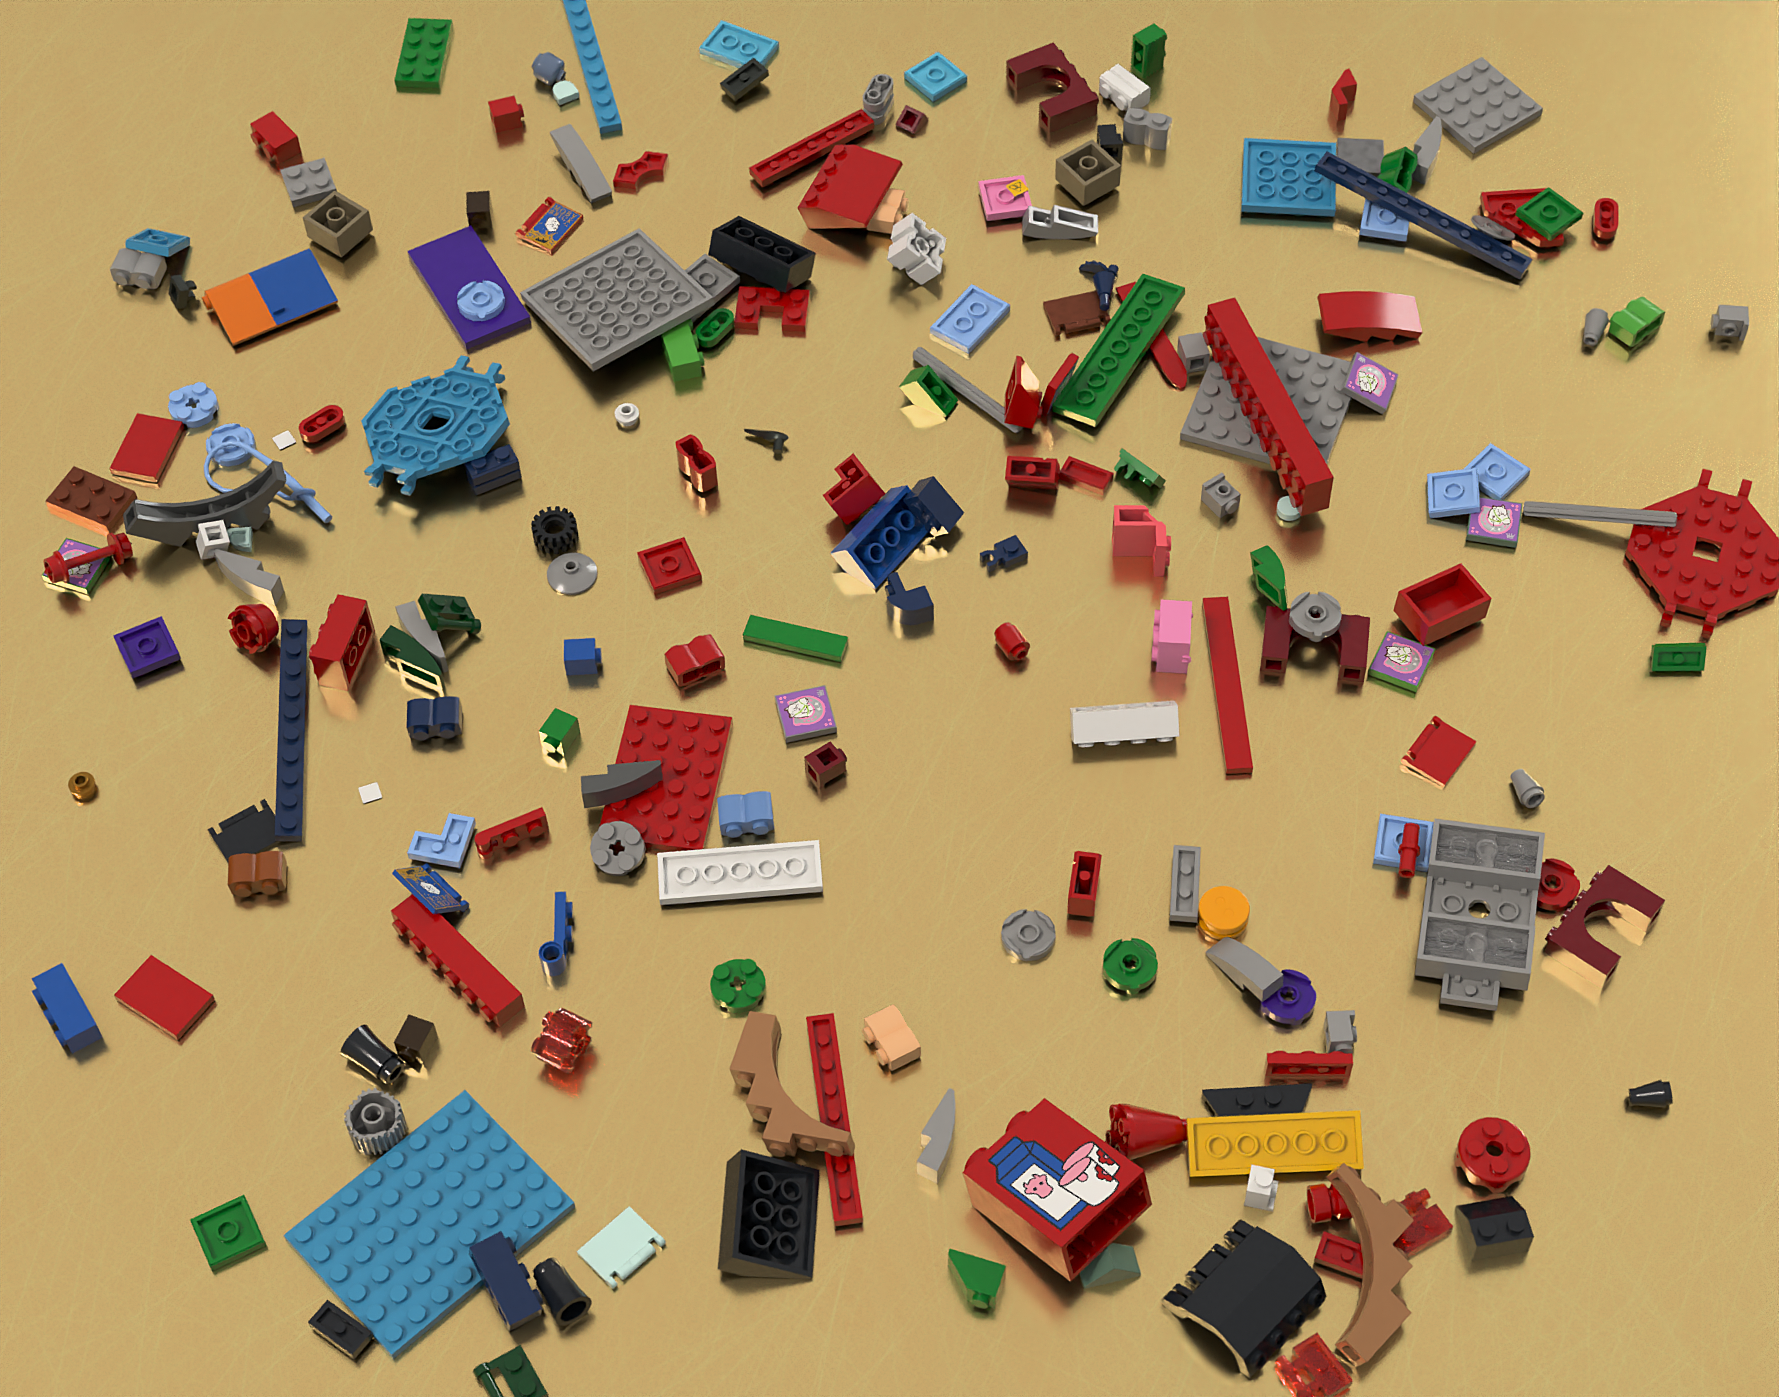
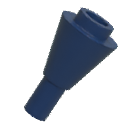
(1104, 283)

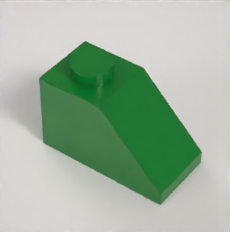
(928, 391)
(977, 1278)

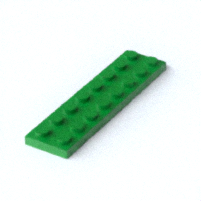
(1118, 350)

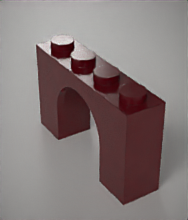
(1051, 65)
(1349, 639)
(1608, 893)

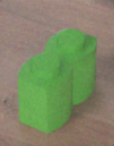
(1636, 321)

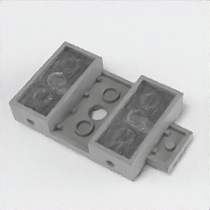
(1471, 953)

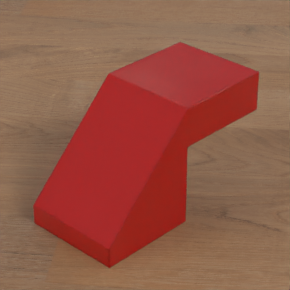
(1342, 93)

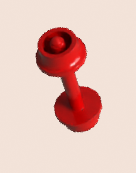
(118, 547)

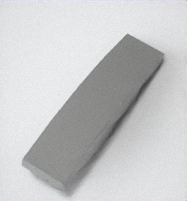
(581, 163)

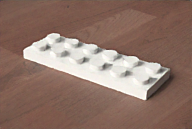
(739, 872)

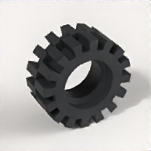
(550, 519)

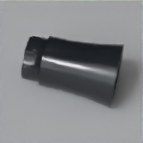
(372, 1054)
(561, 1292)

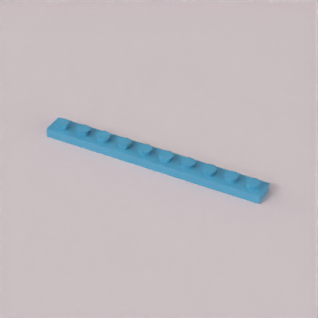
(592, 66)

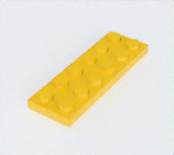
(1274, 1141)

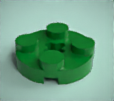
(738, 970)
(1130, 979)

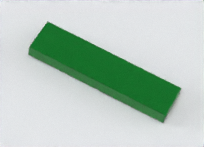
(795, 638)

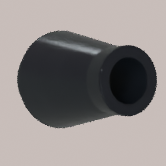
(1652, 1094)

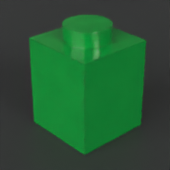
(559, 731)

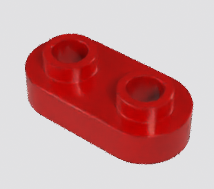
(1605, 218)
(320, 423)

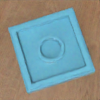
(935, 76)

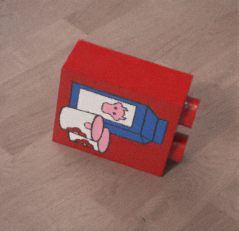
(1056, 1188)

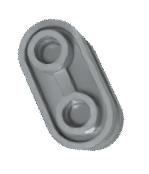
(878, 98)

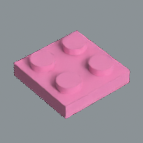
(999, 201)

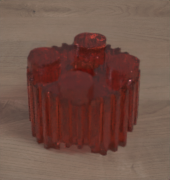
(562, 1039)

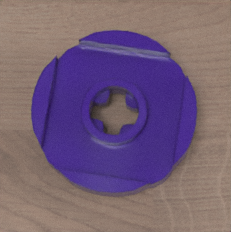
(1292, 1011)

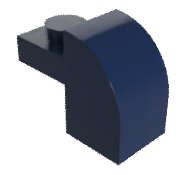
(908, 606)

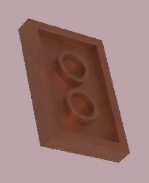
(91, 499)

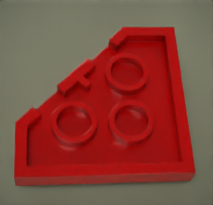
(1502, 207)

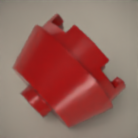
(253, 627)

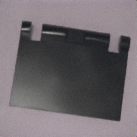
(246, 832)

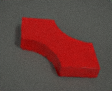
(647, 166)

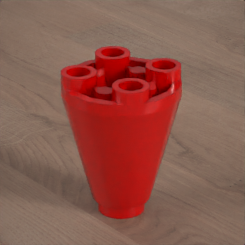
(1143, 1131)

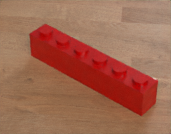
(458, 960)

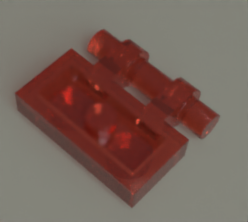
(1427, 1226)
(1319, 1364)

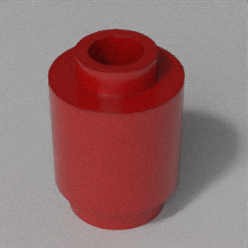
(1011, 641)

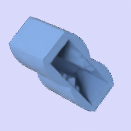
(745, 814)

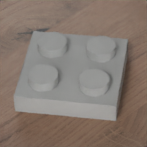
(308, 182)

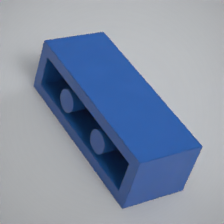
(65, 1009)

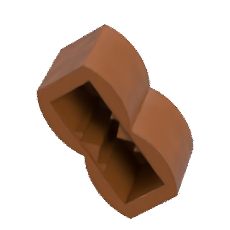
(257, 873)

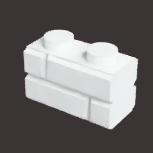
(1124, 88)

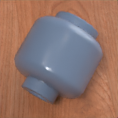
(548, 68)

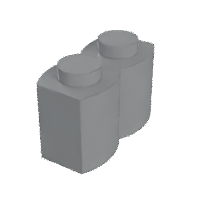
(1147, 128)
(138, 268)

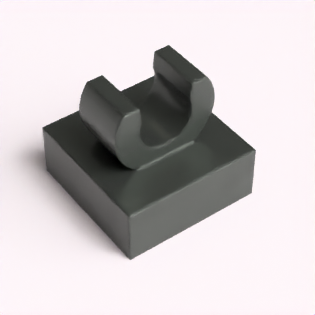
(181, 291)

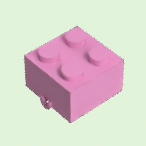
(1172, 636)

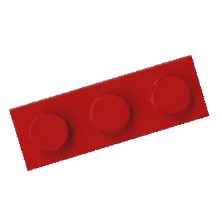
(1309, 1064)

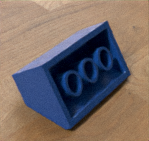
(880, 539)

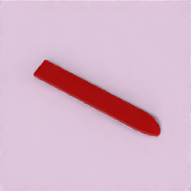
(1162, 350)

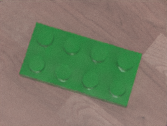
(423, 53)

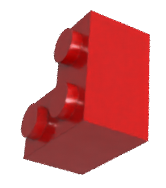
(855, 490)

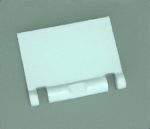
(620, 1247)

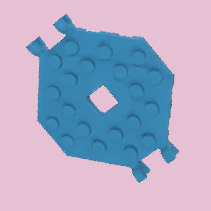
(398, 420)

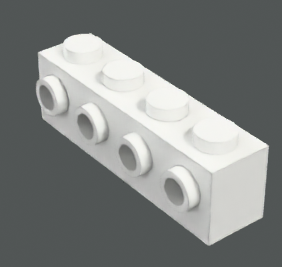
(1124, 722)

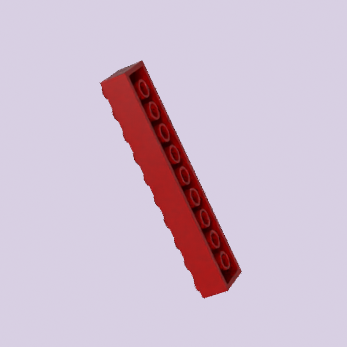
(1268, 407)

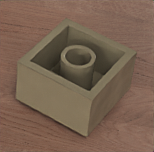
(1087, 172)
(337, 223)

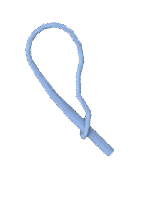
(299, 492)

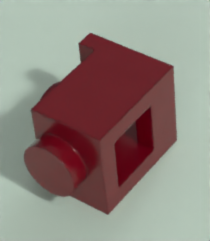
(825, 764)

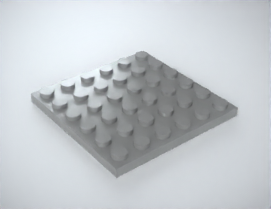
(617, 299)
(1311, 383)

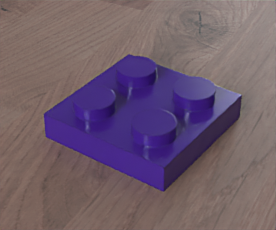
(147, 647)

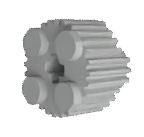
(375, 1122)

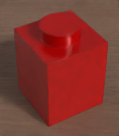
(505, 114)

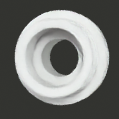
(627, 414)

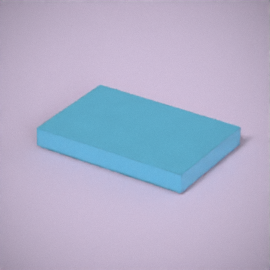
(737, 45)

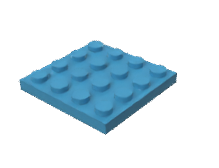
(1282, 178)

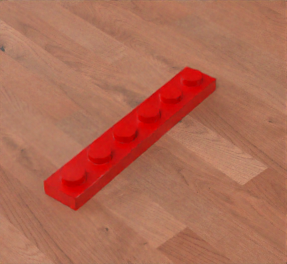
(811, 148)

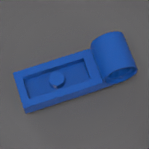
(562, 935)

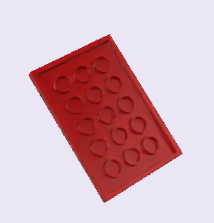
(692, 755)

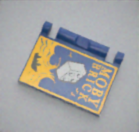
(431, 889)

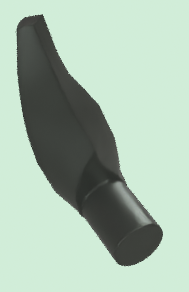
(772, 436)

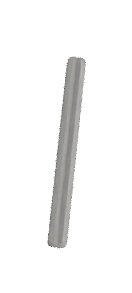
(963, 386)
(1600, 513)

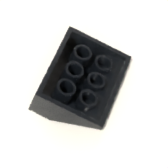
(768, 1217)

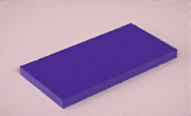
(453, 263)

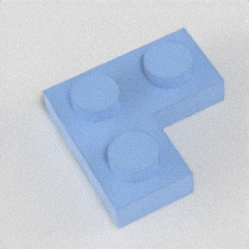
(445, 848)

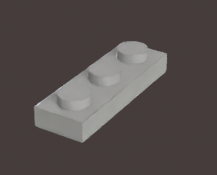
(1185, 883)

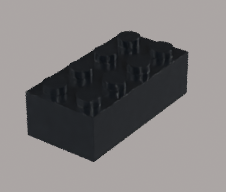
(761, 254)

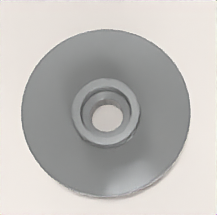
(1492, 228)
(573, 581)

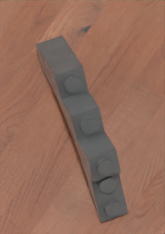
(176, 521)

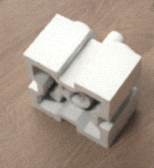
(916, 249)

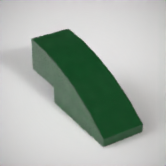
(411, 657)

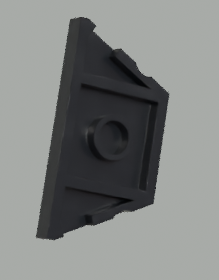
(1258, 1099)

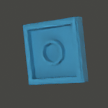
(157, 242)

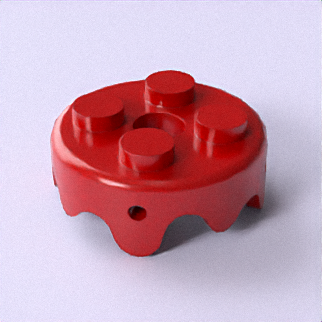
(1490, 1170)

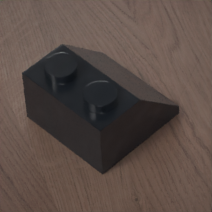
(1495, 1227)

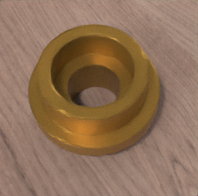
(84, 789)

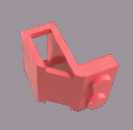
(1140, 534)

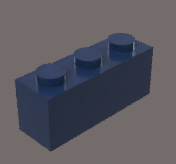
(506, 1280)

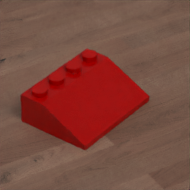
(848, 188)

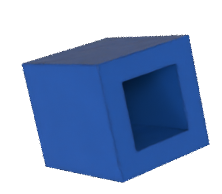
(581, 656)

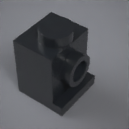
(1110, 140)

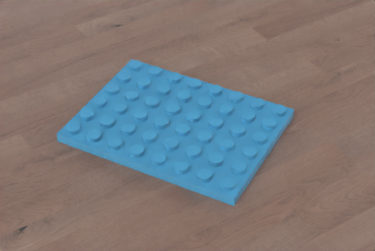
(404, 1226)

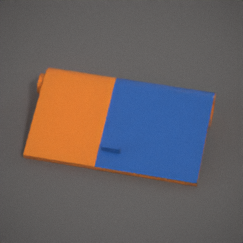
(270, 296)

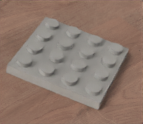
(1478, 105)

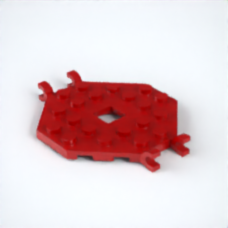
(1700, 586)

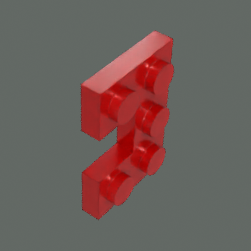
(755, 300)

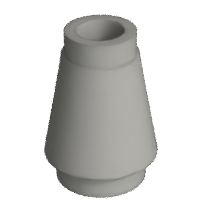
(1595, 324)
(1527, 789)

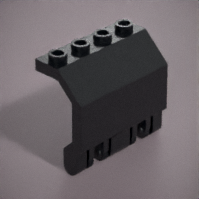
(1249, 1294)

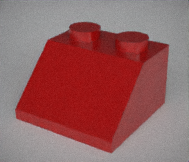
(1022, 396)

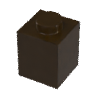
(479, 209)
(415, 1039)

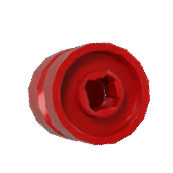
(1325, 1203)

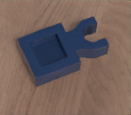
(1006, 551)

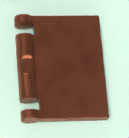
(1075, 312)

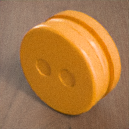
(1223, 912)

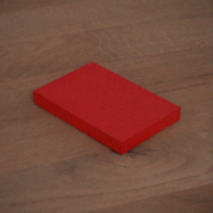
(146, 447)
(164, 997)

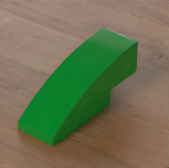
(1270, 575)

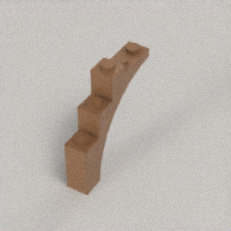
(787, 1125)
(1378, 1226)

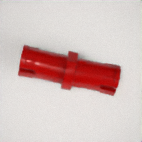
(1409, 850)

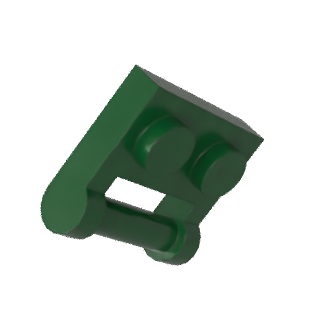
(448, 613)
(516, 1372)

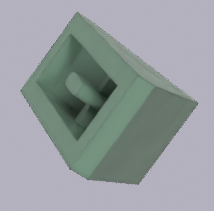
(1111, 1265)

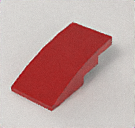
(1369, 314)

